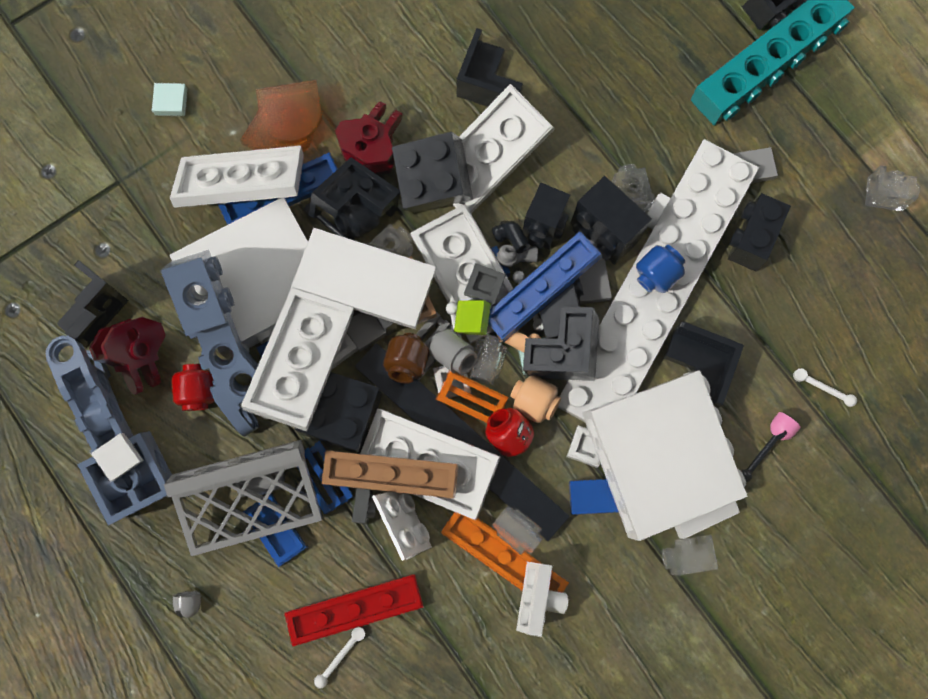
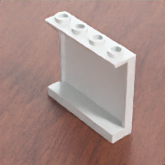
(258, 267)
(665, 455)

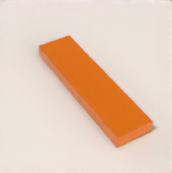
(490, 549)

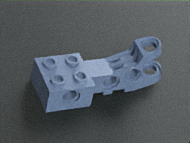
(212, 324)
(100, 420)

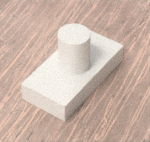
(537, 599)

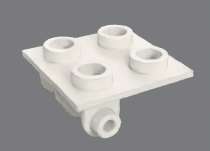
(402, 523)

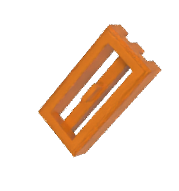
(446, 386)

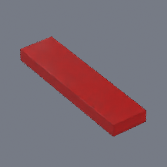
(353, 610)

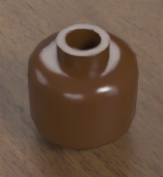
(406, 358)

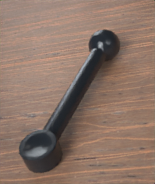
(327, 223)

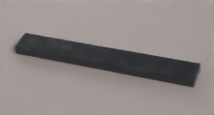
(425, 410)

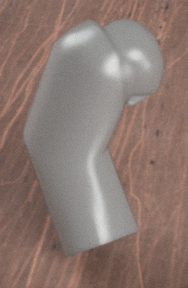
(508, 256)

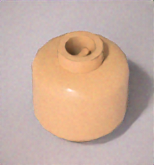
(535, 398)

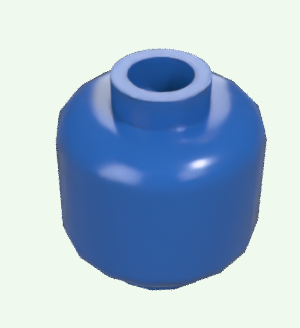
(660, 269)

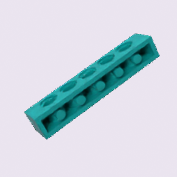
(779, 41)

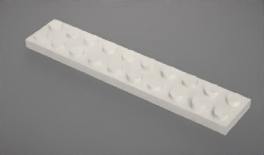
(641, 319)

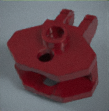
(369, 139)
(128, 347)

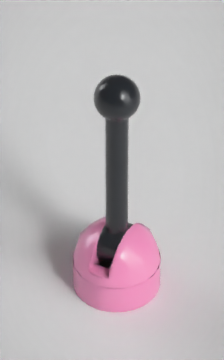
(782, 428)

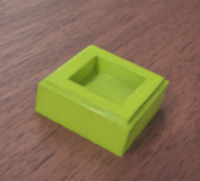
(472, 317)

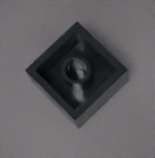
(432, 172)
(609, 220)
(344, 413)

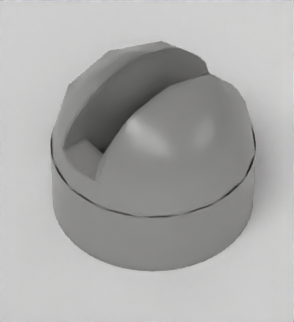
(187, 603)

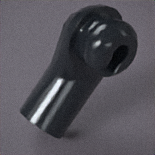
(514, 233)

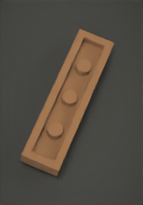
(390, 474)

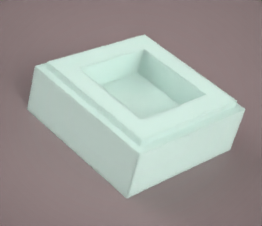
(169, 99)

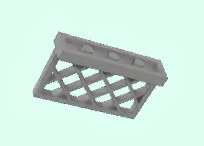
(229, 474)

